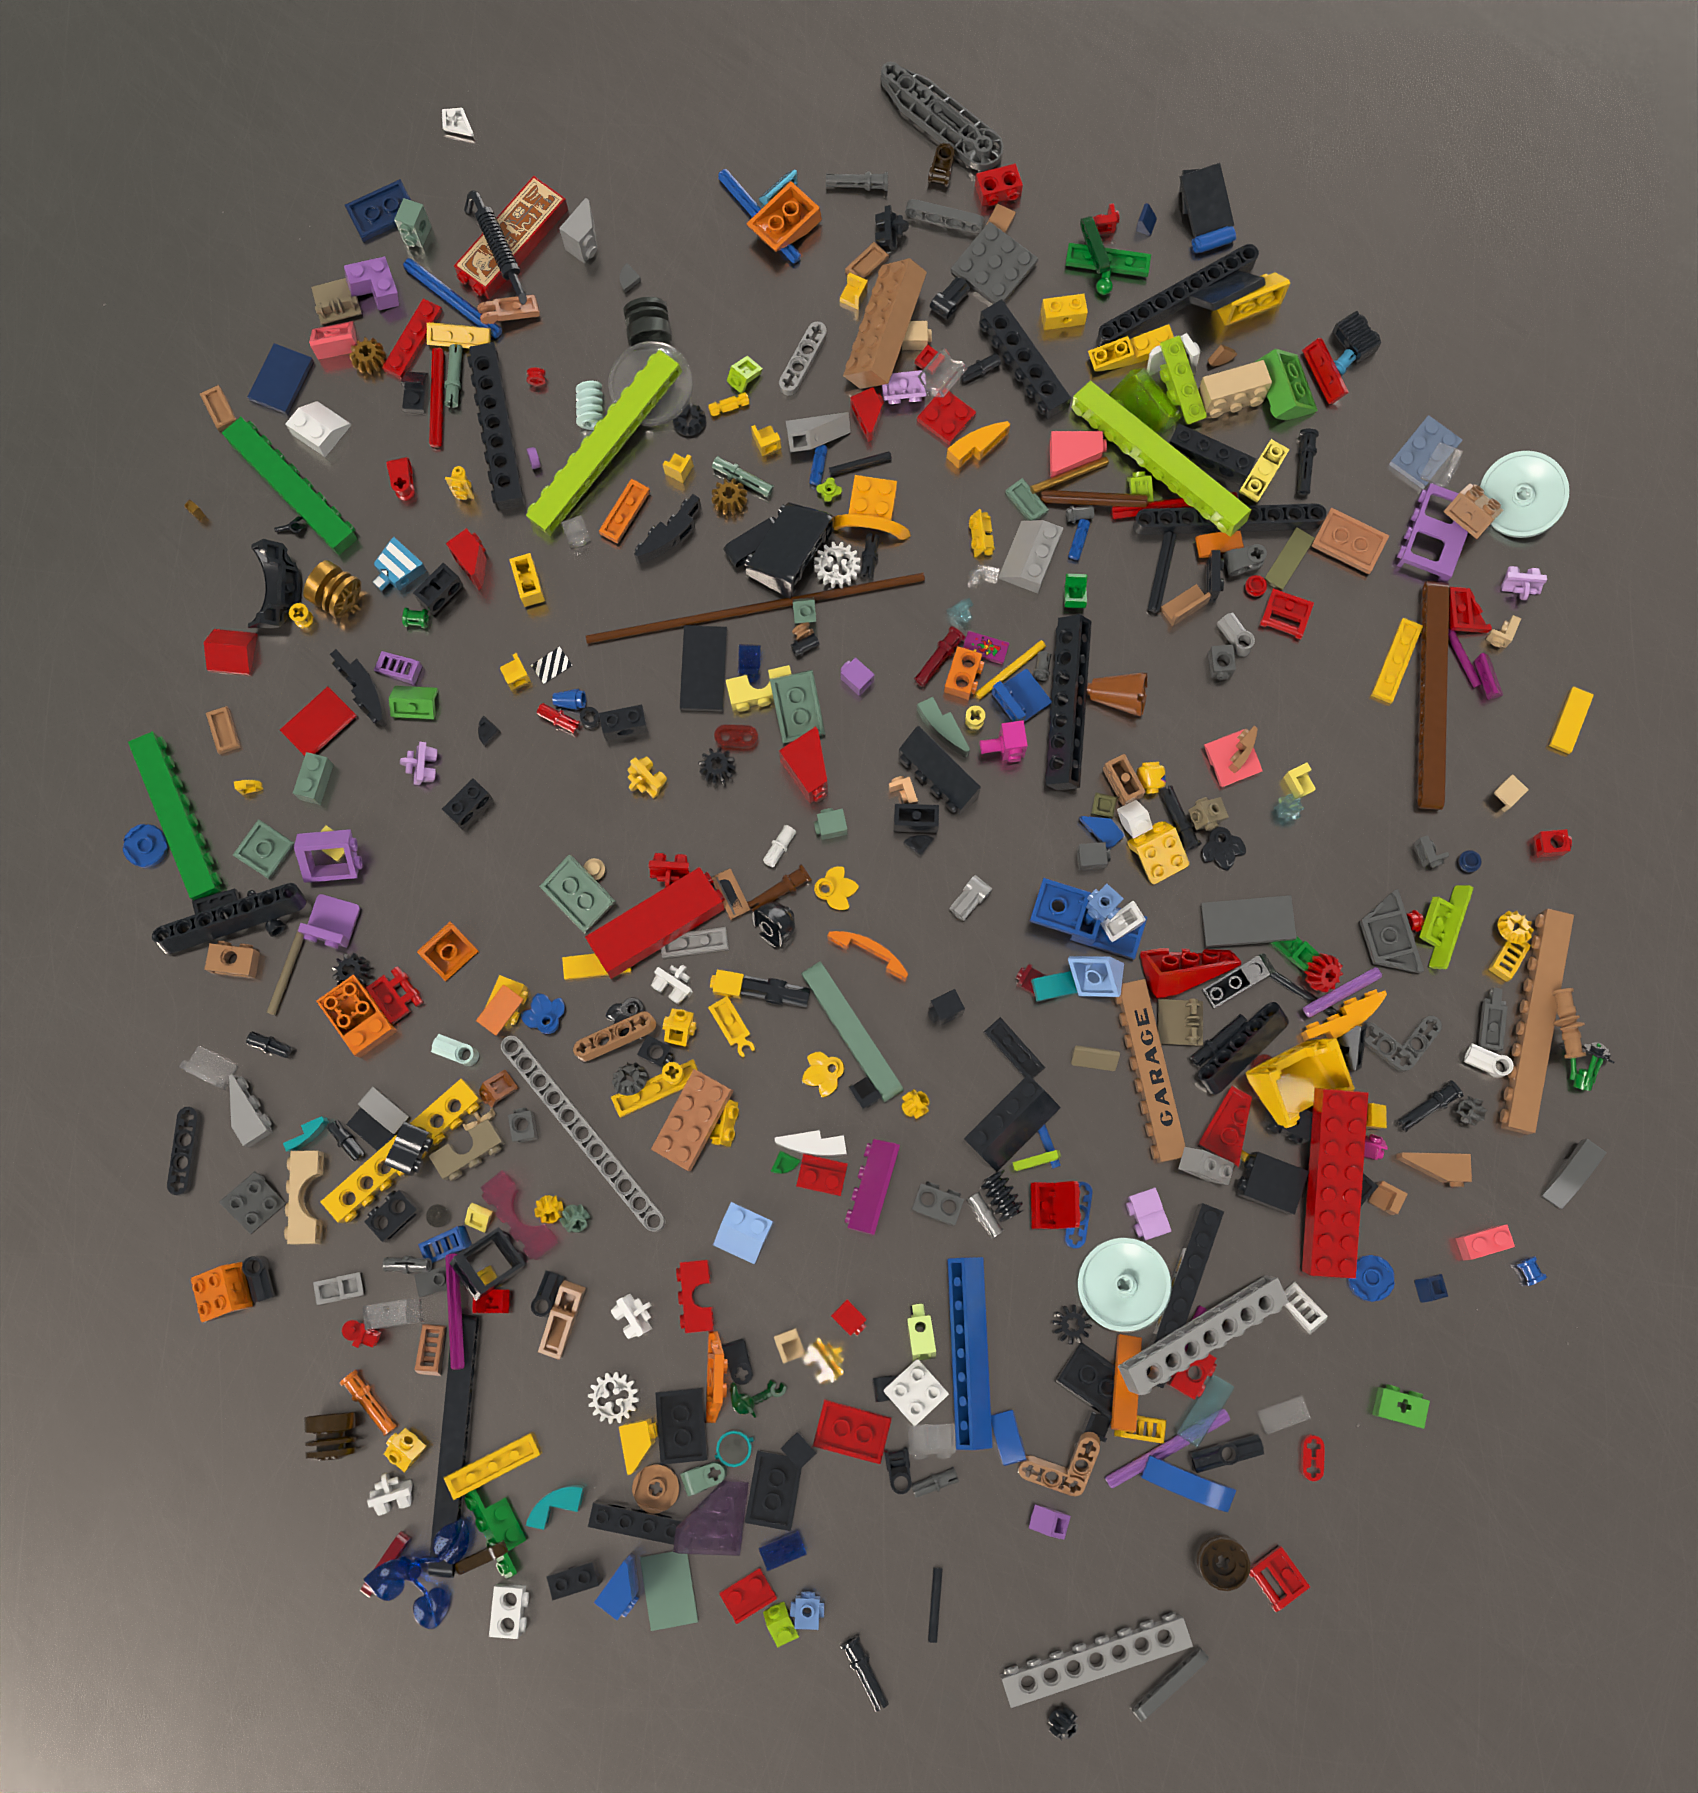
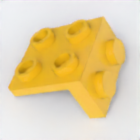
(1160, 852)

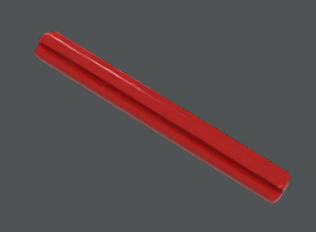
(436, 399)

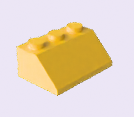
(1257, 301)

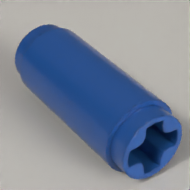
(1213, 239)

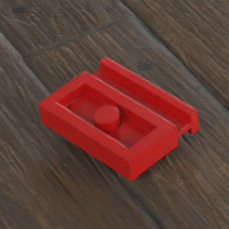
(822, 1175)
(748, 1595)

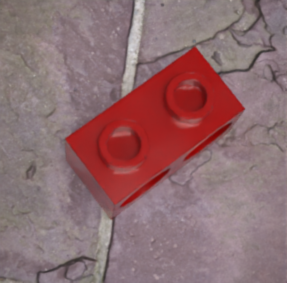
(996, 180)

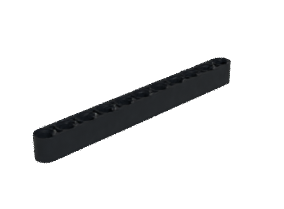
(454, 1439)

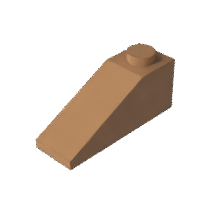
(1441, 1166)

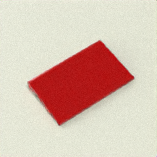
(318, 722)

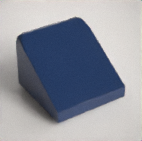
(1146, 220)
(1431, 1288)

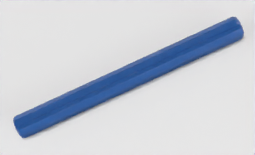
(752, 208)
(449, 295)

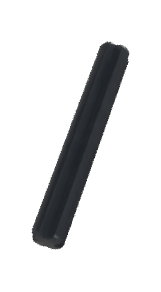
(1162, 572)

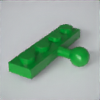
(1120, 262)

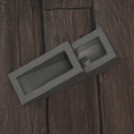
(1573, 1173)

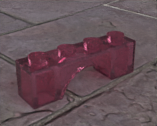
(502, 1193)

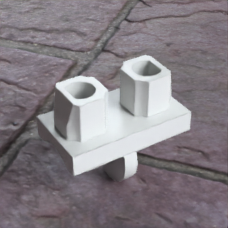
(680, 990)
(635, 1313)
(389, 1490)

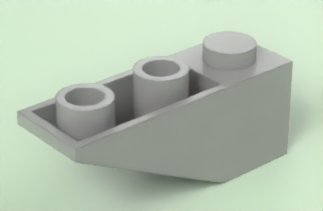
(815, 431)
(245, 1116)

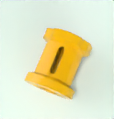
(295, 616)
(667, 1069)

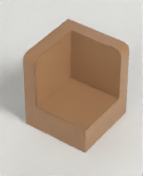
(1387, 1198)

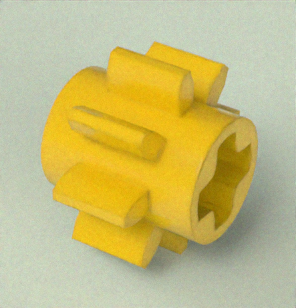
(915, 1104)
(548, 1209)

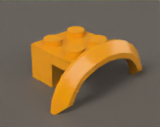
(872, 507)

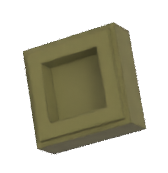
(1103, 806)

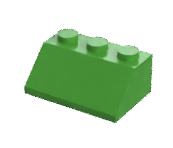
(1289, 389)

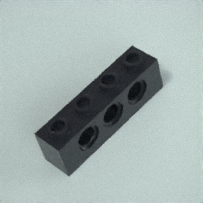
(1212, 455)
(633, 1522)

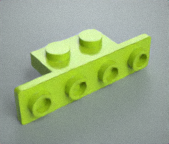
(1180, 380)
(1444, 923)

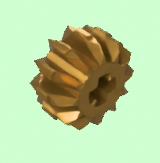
(362, 361)
(735, 490)

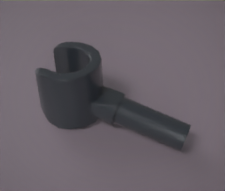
(293, 526)

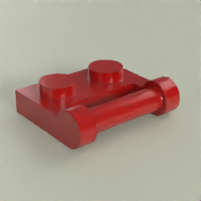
(1288, 607)
(1284, 1573)

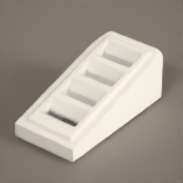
(1308, 1302)

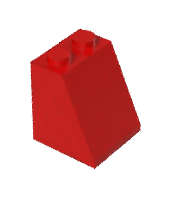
(806, 765)

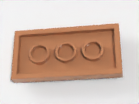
(692, 1120)

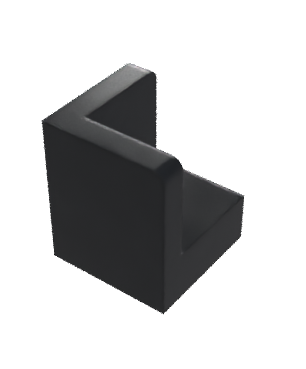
(865, 1093)
(1097, 1424)
(798, 1450)

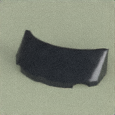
(281, 584)

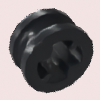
(583, 717)

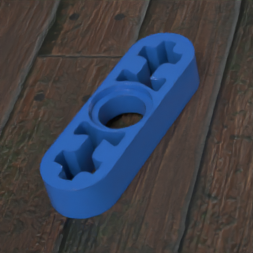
(1081, 1233)

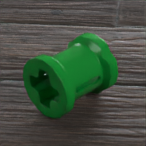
(415, 617)

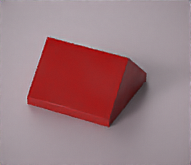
(230, 651)

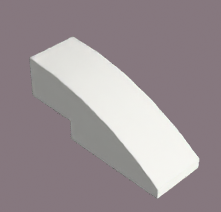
(812, 1144)

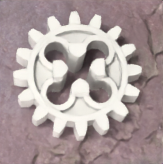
(834, 577)
(601, 1391)

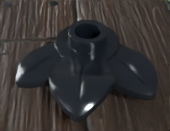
(1224, 851)
(620, 1012)

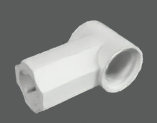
(1487, 1061)

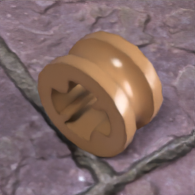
(802, 631)

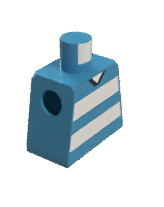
(397, 566)

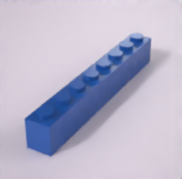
(969, 1353)

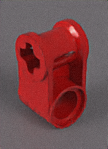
(401, 478)

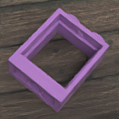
(327, 840)

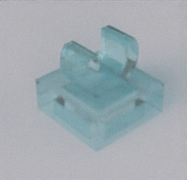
(961, 611)

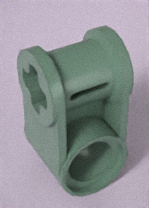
(699, 1478)

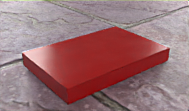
(852, 1431)

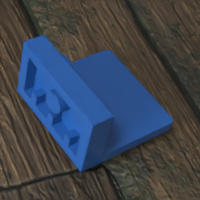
(1021, 696)

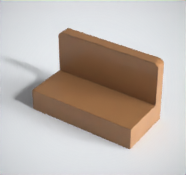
(1185, 604)

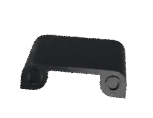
(789, 547)

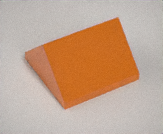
(447, 951)

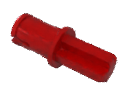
(558, 718)

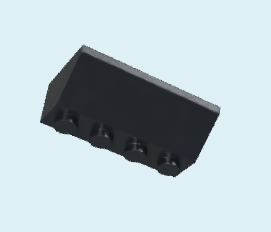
(939, 771)
(1012, 1123)

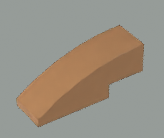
(561, 1319)

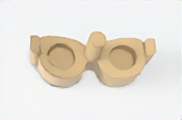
(490, 1115)

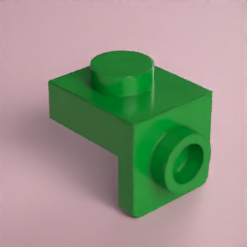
(1075, 590)

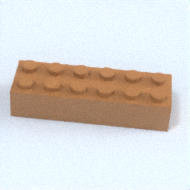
(885, 324)

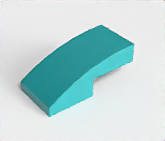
(1054, 986)
(311, 1131)

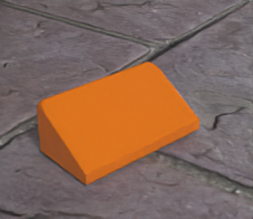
(499, 1010)

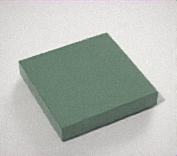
(264, 849)

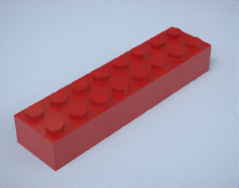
(1335, 1183)

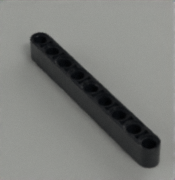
(1169, 302)
(1258, 512)

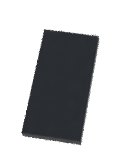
(703, 668)

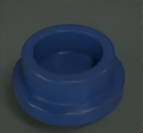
(1470, 861)

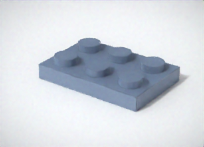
(1419, 448)

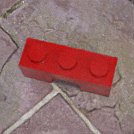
(691, 1276)

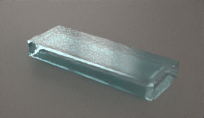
(1205, 1411)

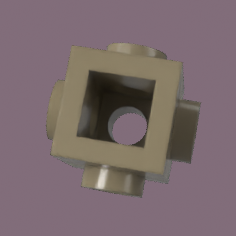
(1208, 813)

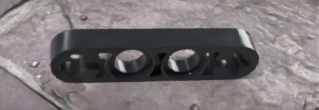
(188, 1151)

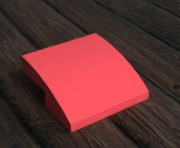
(1219, 755)

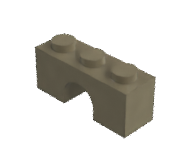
(485, 1141)

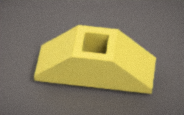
(1264, 470)

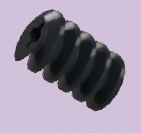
(1002, 1196)

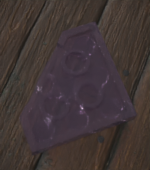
(715, 1523)

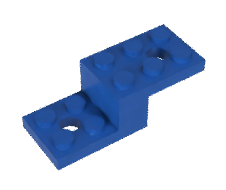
(1078, 922)

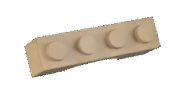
(302, 1226)

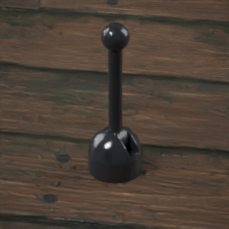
(273, 927)

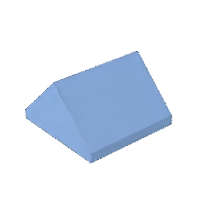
(1097, 975)

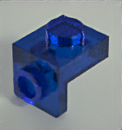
(749, 659)

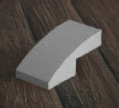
(383, 1110)
(338, 1288)

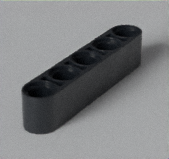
(1243, 1048)

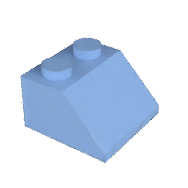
(743, 1233)

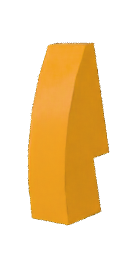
(977, 443)

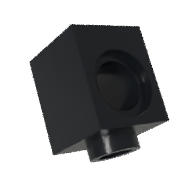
(646, 1049)

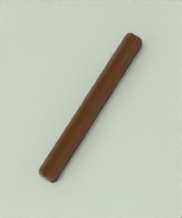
(1094, 498)

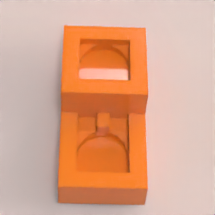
(1218, 541)

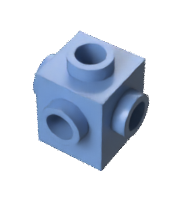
(1109, 898)
(804, 1619)

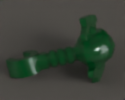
(745, 1404)

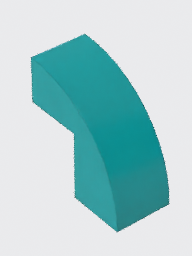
(566, 1498)

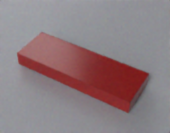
(1325, 371)

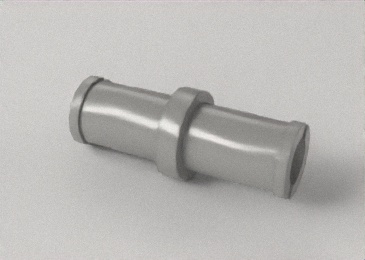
(985, 1215)

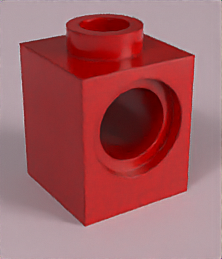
(1544, 847)
(849, 1318)

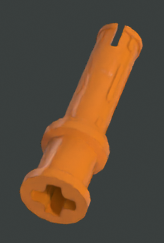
(361, 1394)

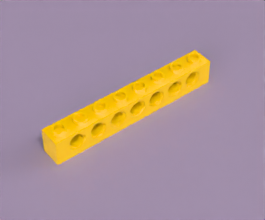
(336, 1200)

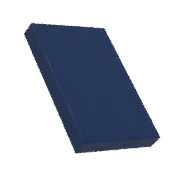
(377, 210)
(280, 378)

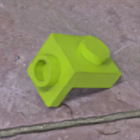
(780, 1624)

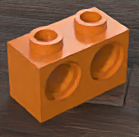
(960, 672)

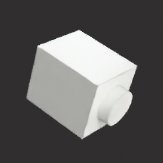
(1134, 818)

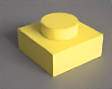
(478, 1217)

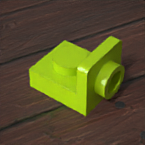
(743, 373)
(1141, 484)

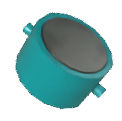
(734, 1448)

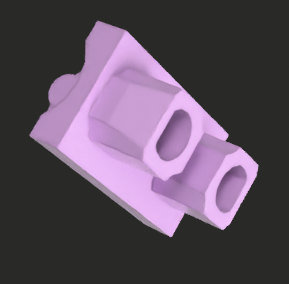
(1523, 583)
(423, 754)

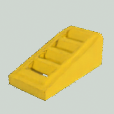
(1500, 971)
(1160, 1430)

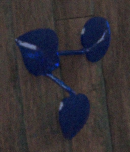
(389, 1577)

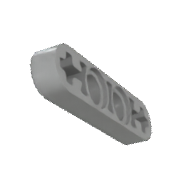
(800, 357)

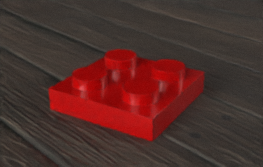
(946, 417)

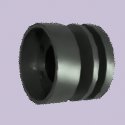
(647, 321)

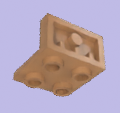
(1473, 510)

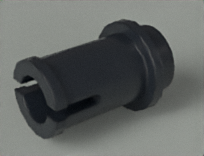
(804, 644)

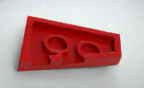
(1228, 1127)

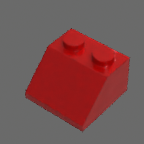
(469, 555)

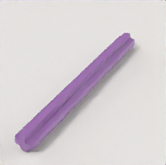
(1161, 1452)

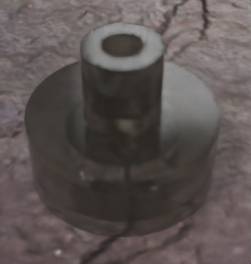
(443, 1216)

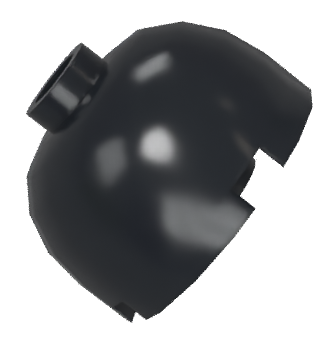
(775, 922)

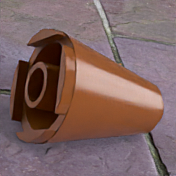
(1121, 692)

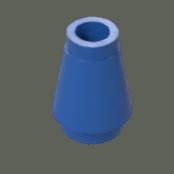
(570, 699)

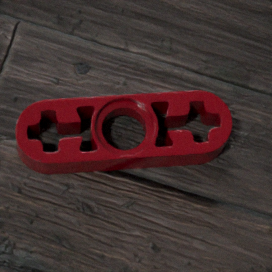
(393, 1552)

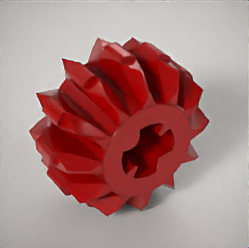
(1323, 972)

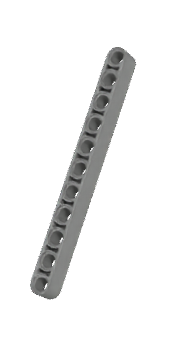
(575, 1125)

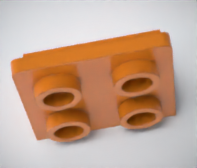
(221, 1291)

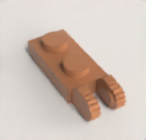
(508, 309)

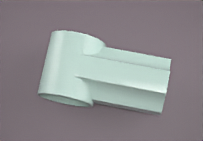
(453, 1050)

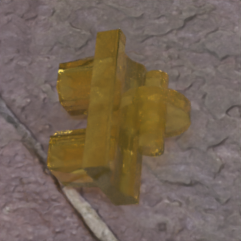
(826, 1358)

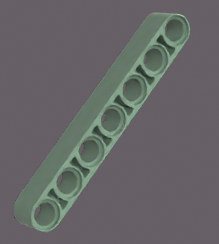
(852, 1031)

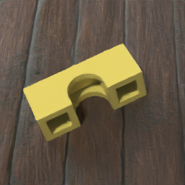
(744, 696)

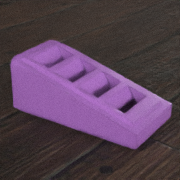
(413, 673)

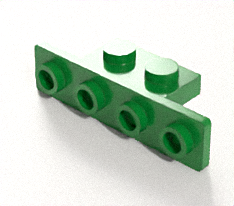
(497, 1524)

